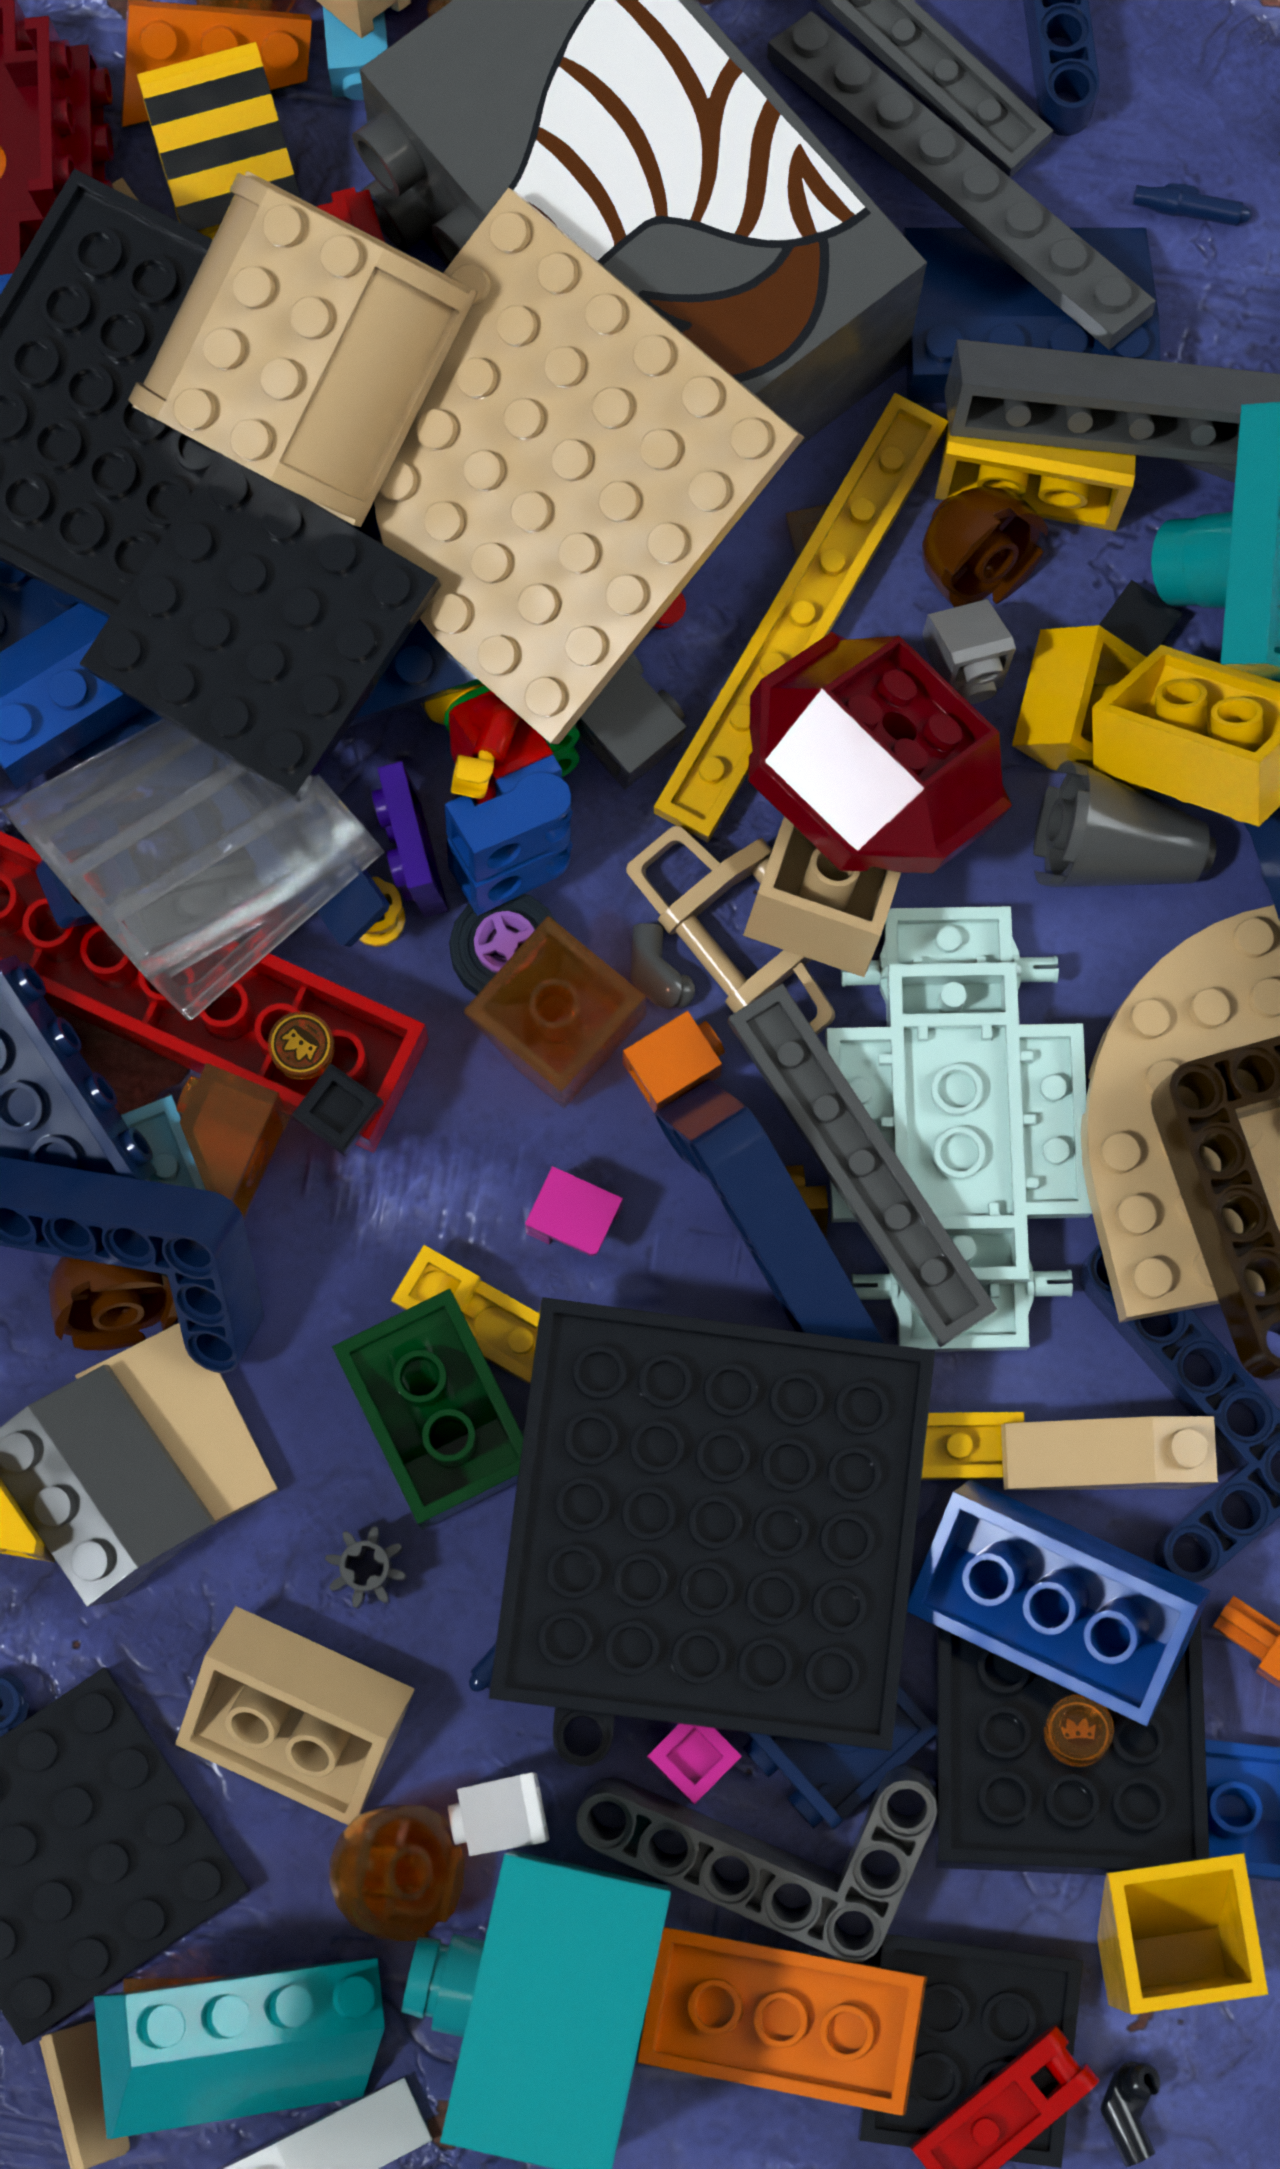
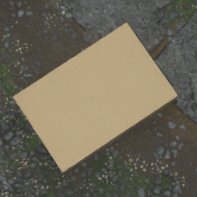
(194, 1422)

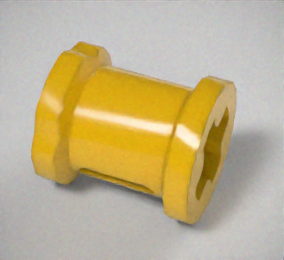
(390, 928)

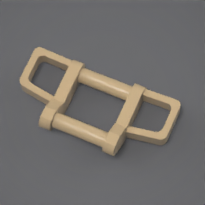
(682, 919)

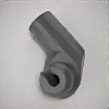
(653, 974)

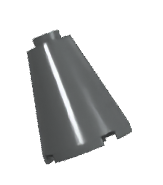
(1116, 835)

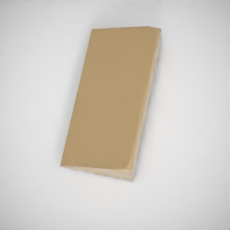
(76, 2087)

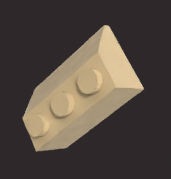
(293, 1715)

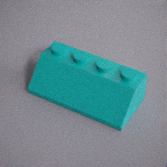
(237, 2045)

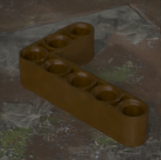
(1234, 1187)

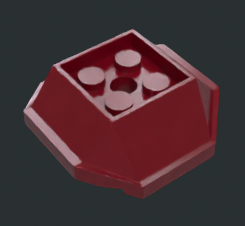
(875, 756)

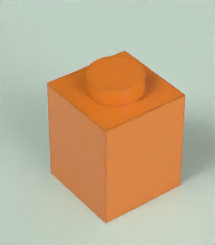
(674, 1060)

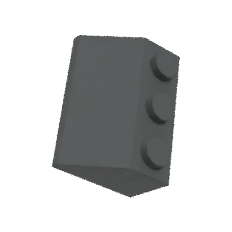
(99, 1486)

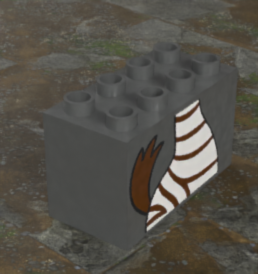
(661, 164)

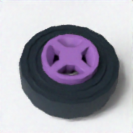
(492, 932)

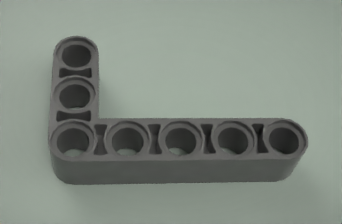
(770, 1866)

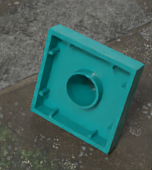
(1234, 555)

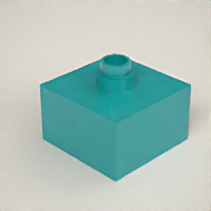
(544, 2010)

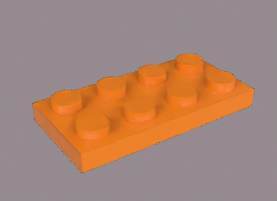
(783, 2020)

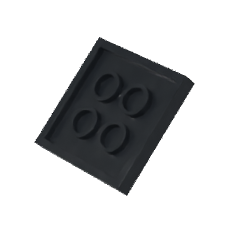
(974, 2020)

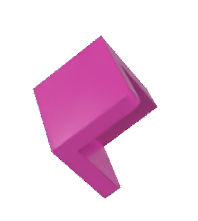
(572, 1212)
(693, 1759)

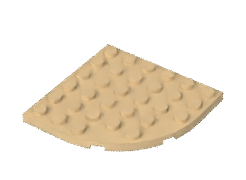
(566, 469)
(1194, 1003)

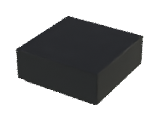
(1141, 619)
(338, 1109)

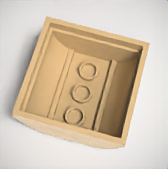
(304, 348)

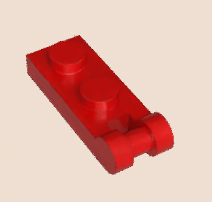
(1007, 2109)

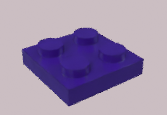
(413, 860)

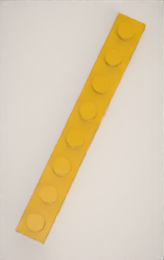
(803, 608)

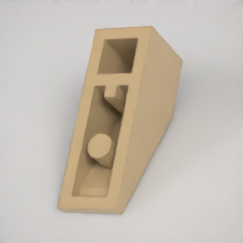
(1110, 1453)

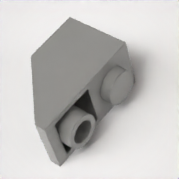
(970, 649)

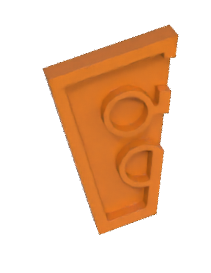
(175, 32)

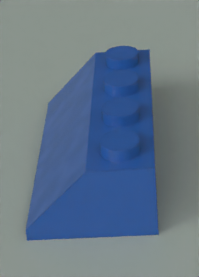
(50, 700)
(1057, 1600)

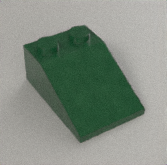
(434, 1408)

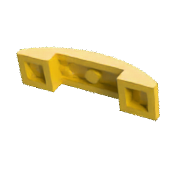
(498, 1322)

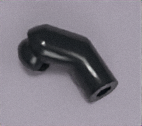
(1124, 2106)

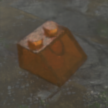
(557, 1011)
(231, 1131)

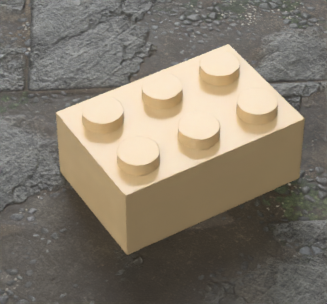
(817, 908)

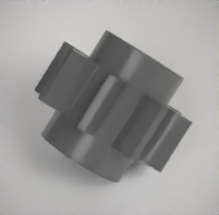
(357, 1551)

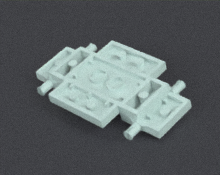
(970, 1107)

